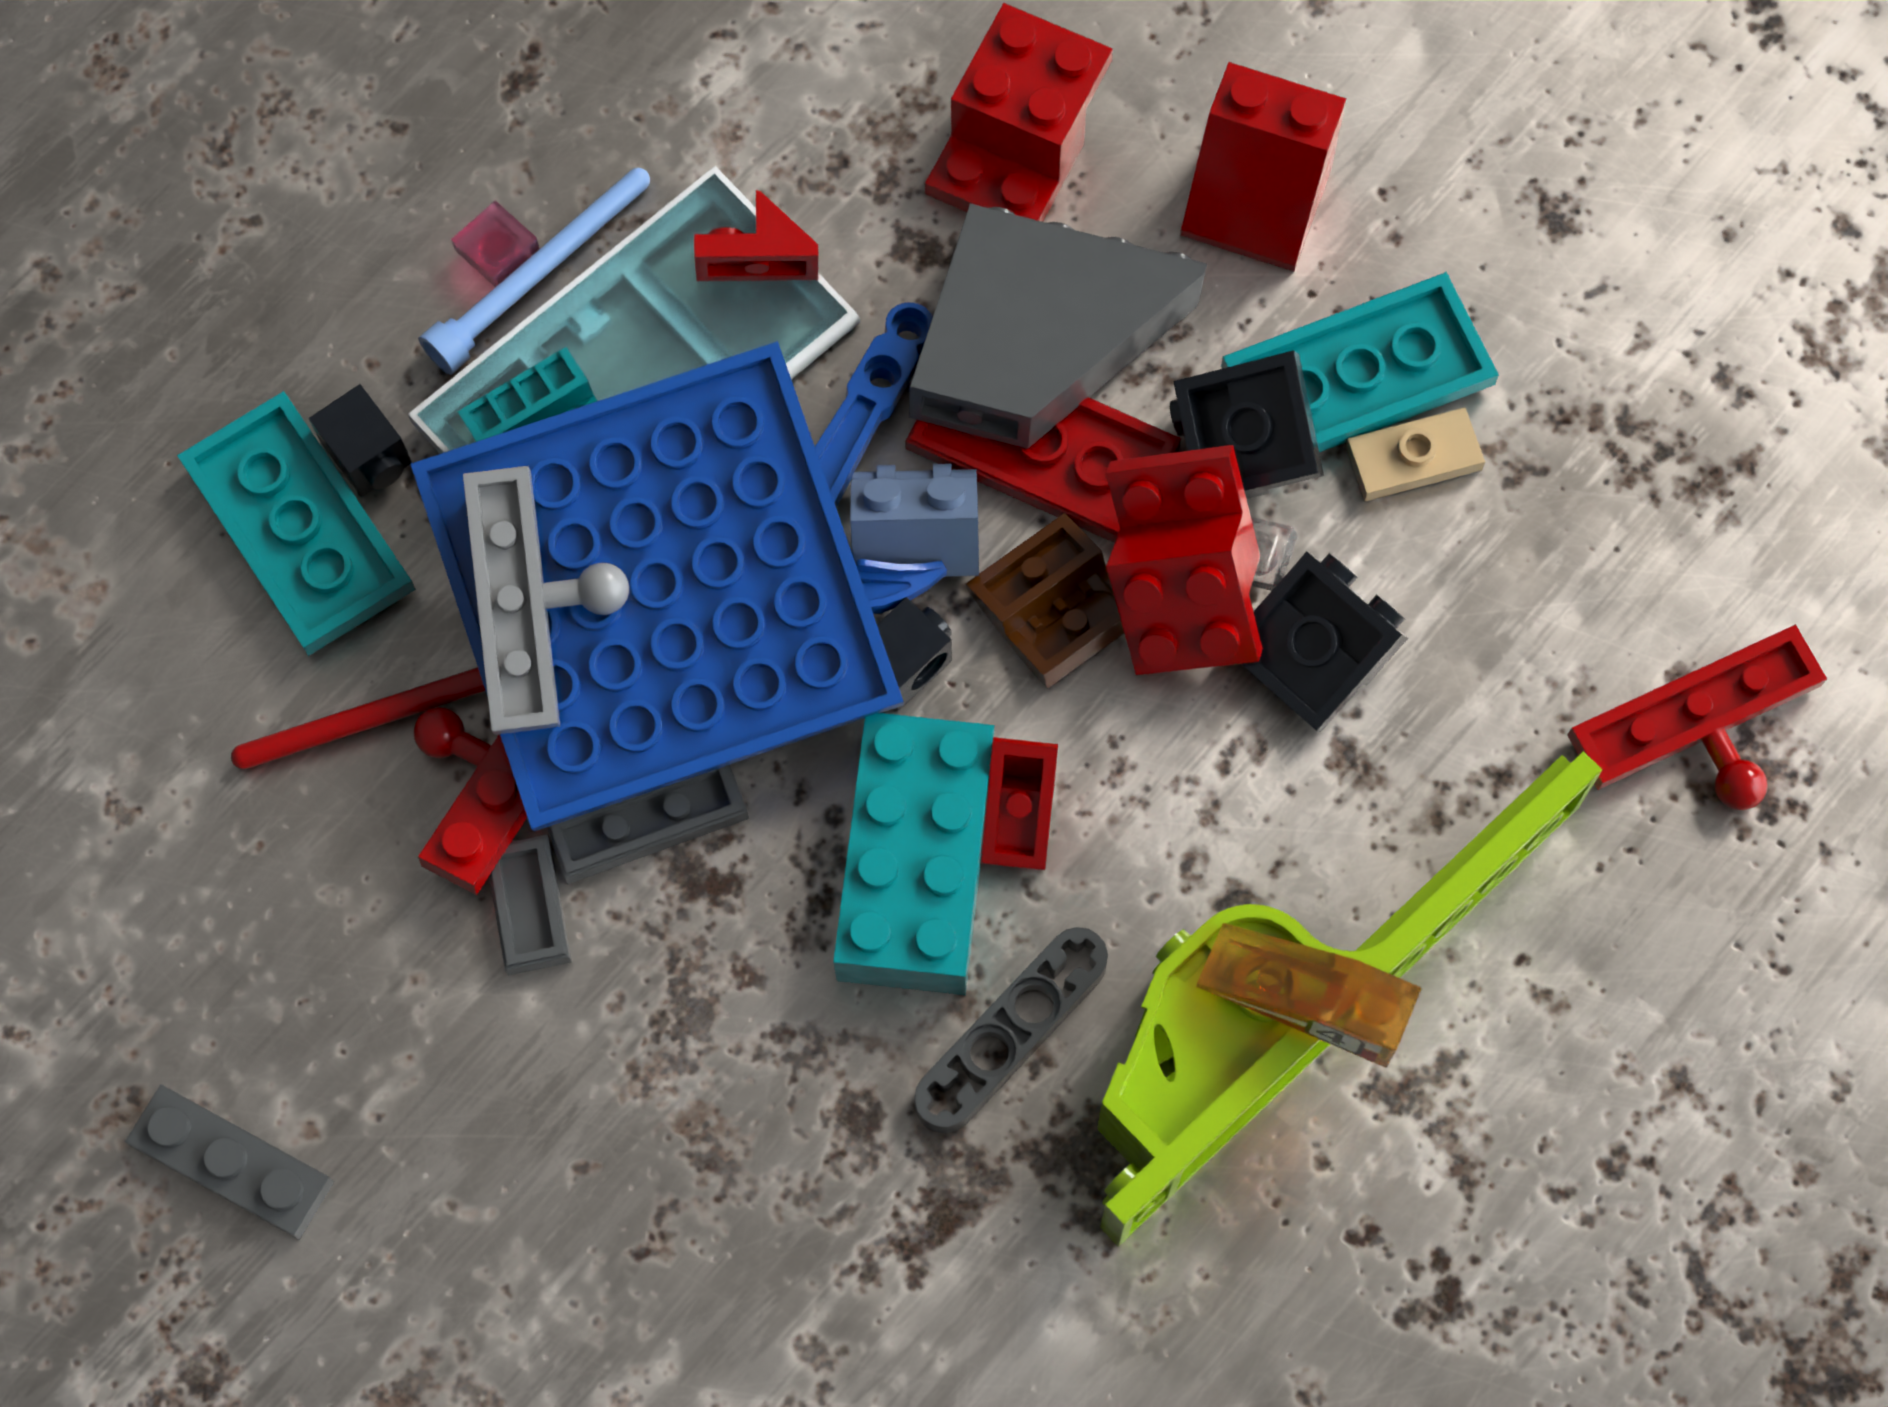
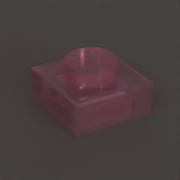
(495, 243)

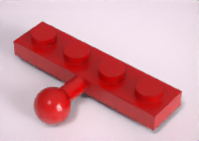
(1702, 710)
(484, 813)

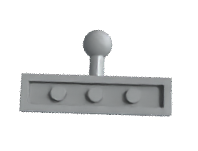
(516, 599)

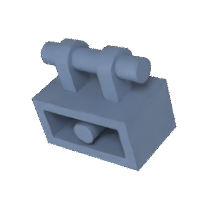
(916, 517)

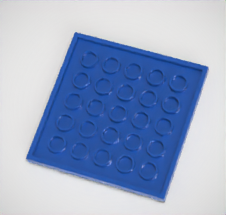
(737, 572)

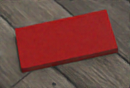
(1059, 470)

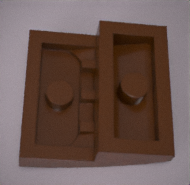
(1051, 600)

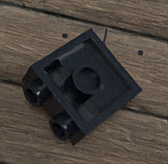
(1260, 412)
(1322, 638)

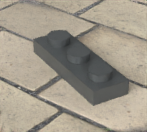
(229, 1161)

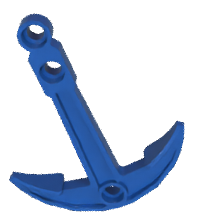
(852, 430)

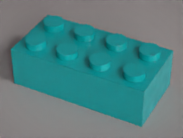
(914, 854)

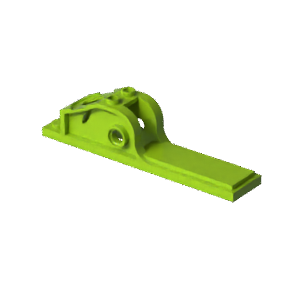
(1239, 1060)

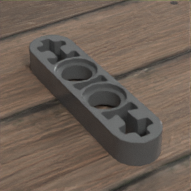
(1005, 1024)

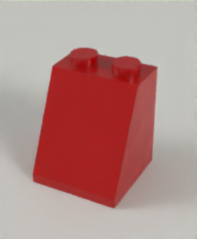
(1262, 166)

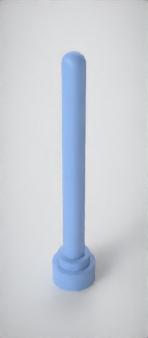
(450, 342)

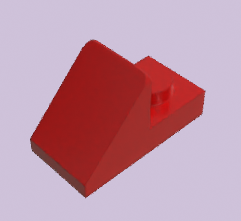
(773, 253)
(1019, 803)

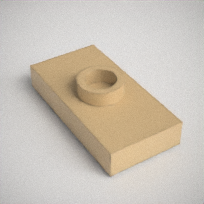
(1415, 454)

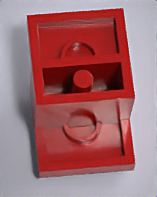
(1018, 116)
(1184, 560)

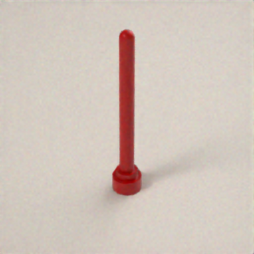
(357, 719)

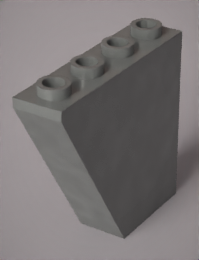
(1040, 323)

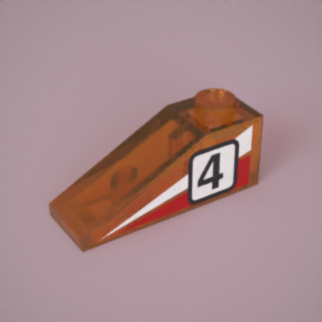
(1312, 991)

